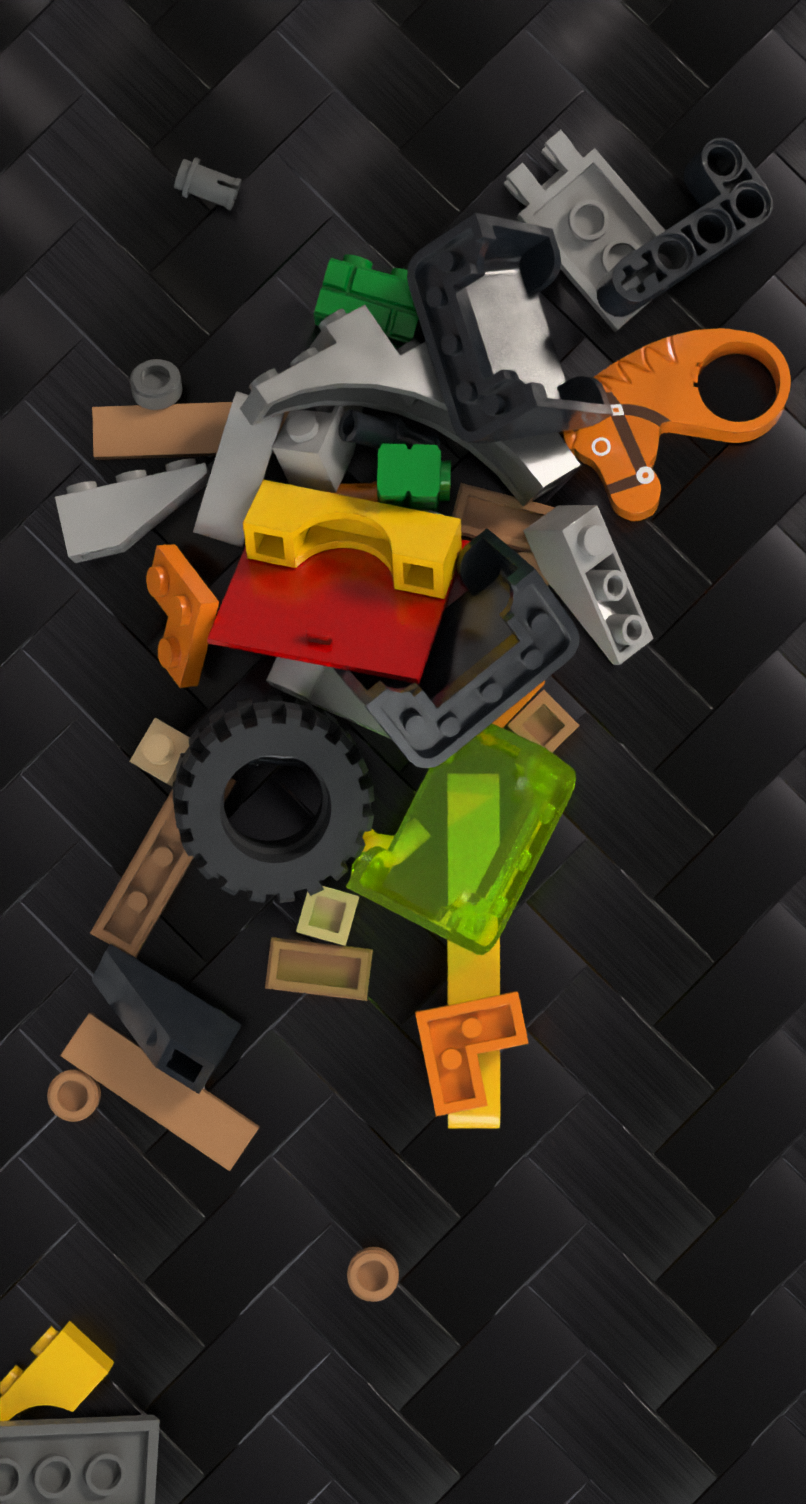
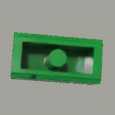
(388, 298)
(413, 476)

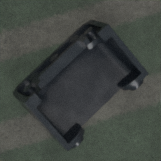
(490, 332)
(483, 660)

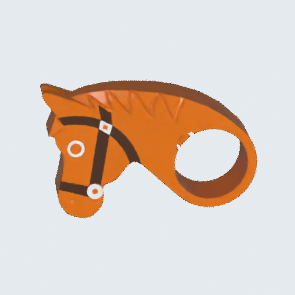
(655, 395)

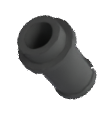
(207, 183)

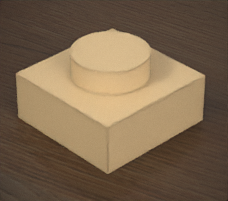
(160, 751)
(328, 915)

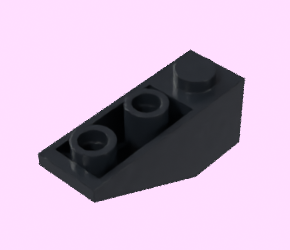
(168, 1023)

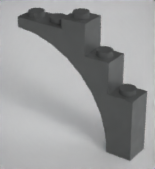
(360, 367)

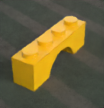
(297, 522)
(59, 1376)

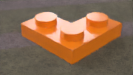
(189, 610)
(454, 1037)

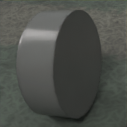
(156, 384)

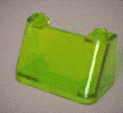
(470, 839)

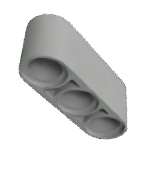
(236, 474)

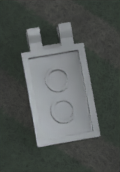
(590, 215)

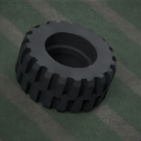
(286, 863)

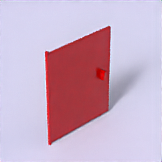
(330, 613)

